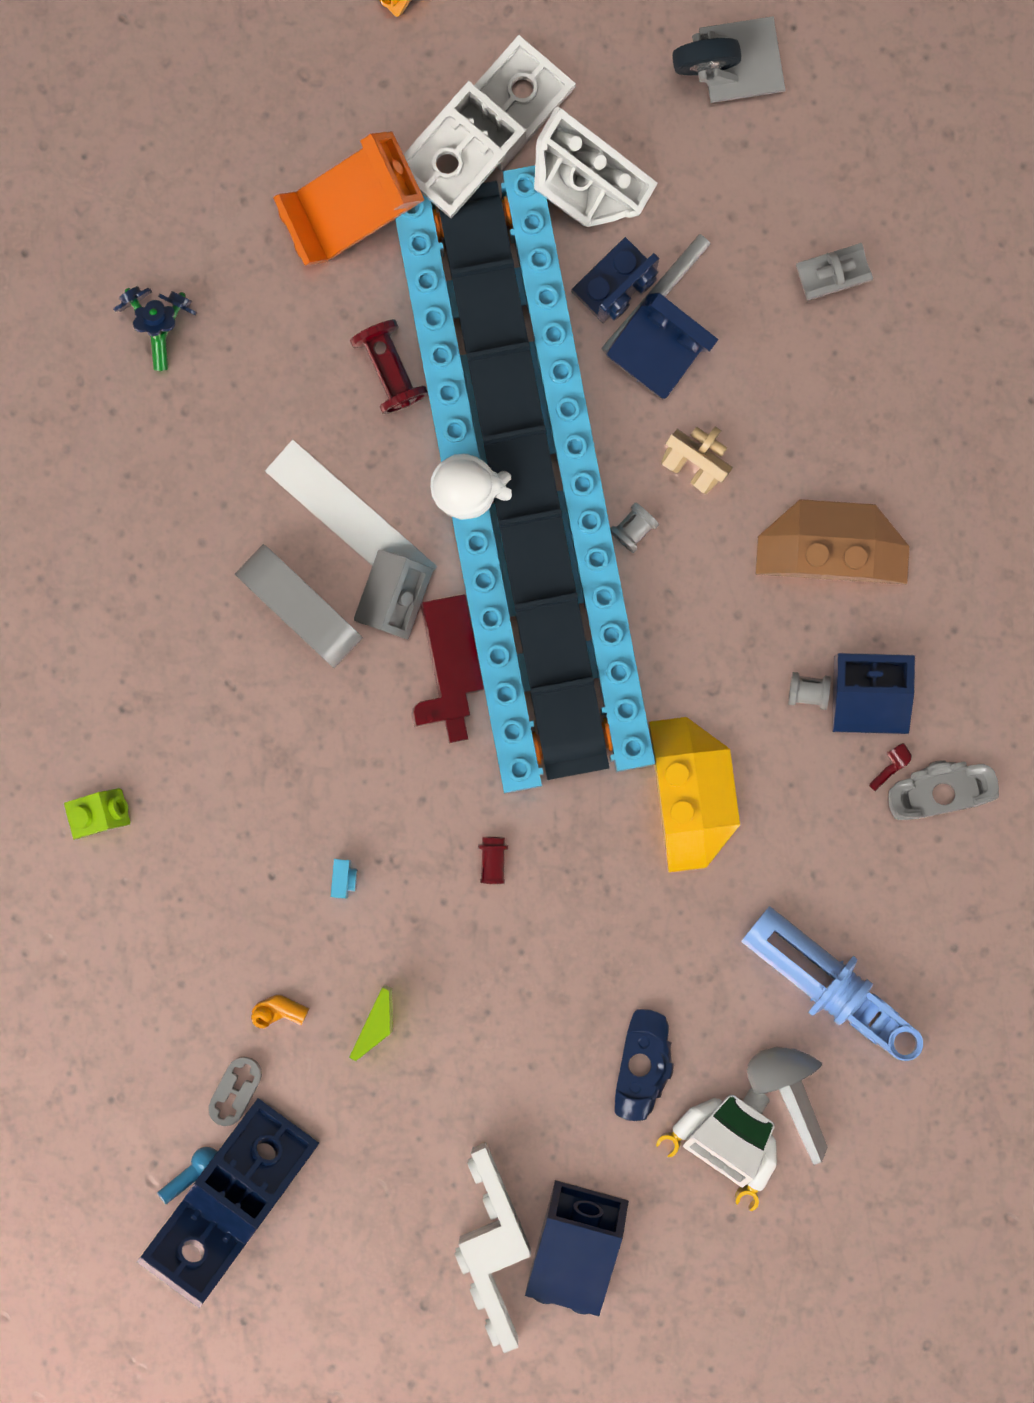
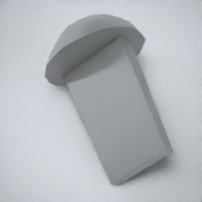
(784, 1071)

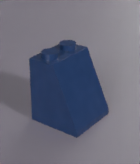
(577, 1248)

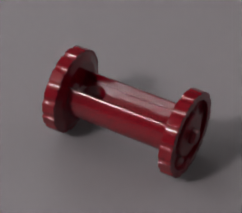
(389, 367)

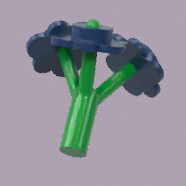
(155, 319)

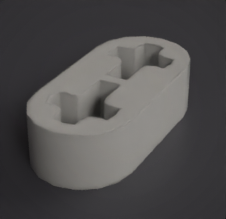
(226, 1087)

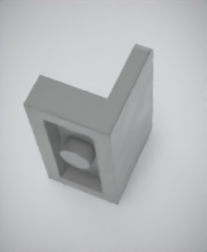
(393, 594)

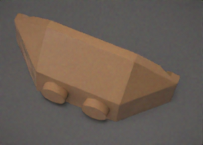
(833, 544)

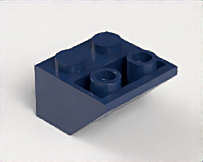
(873, 693)

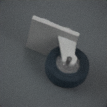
(734, 59)

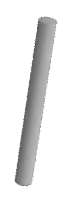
(670, 278)

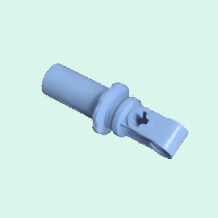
(846, 996)

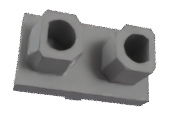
(834, 271)

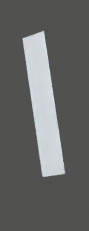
(339, 506)

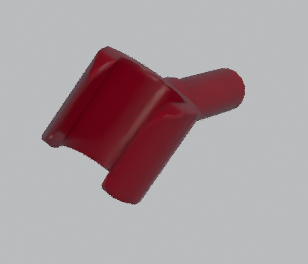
(900, 757)

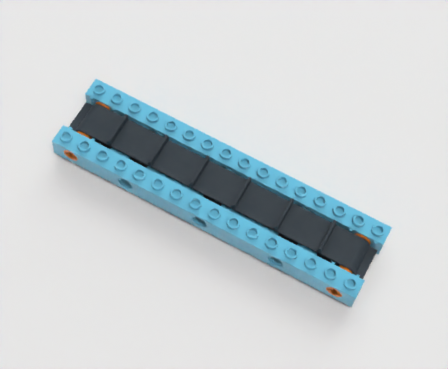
(543, 546)

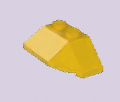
(693, 792)

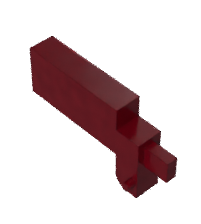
(453, 663)

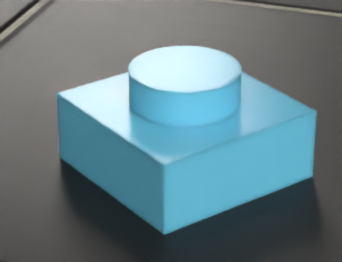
(343, 878)

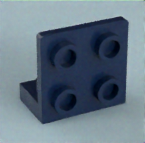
(615, 279)
(659, 344)

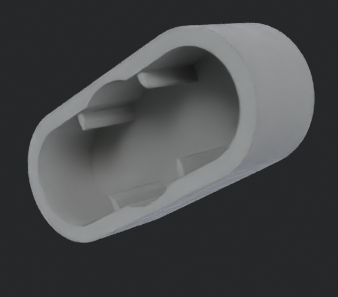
(298, 605)

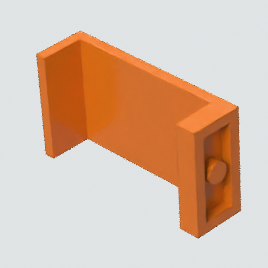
(350, 200)

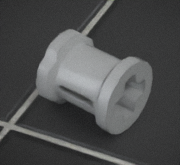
(634, 527)
(809, 690)

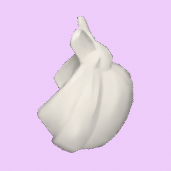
(467, 485)

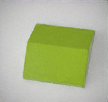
(378, 1024)

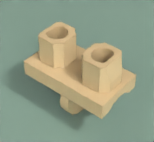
(685, 448)

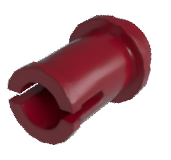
(492, 860)

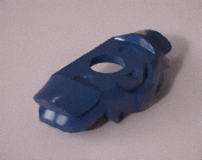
(636, 1094)

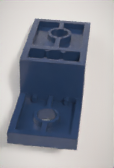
(228, 1203)

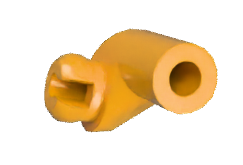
(277, 1008)

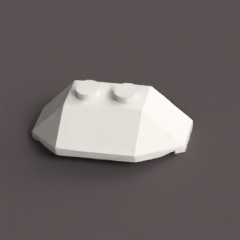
(587, 174)

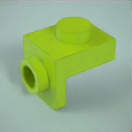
(97, 813)

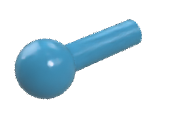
(199, 1162)

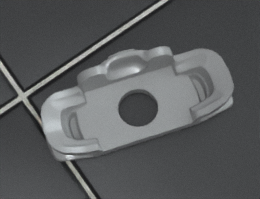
(972, 787)

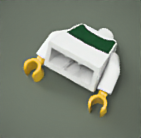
(731, 1139)

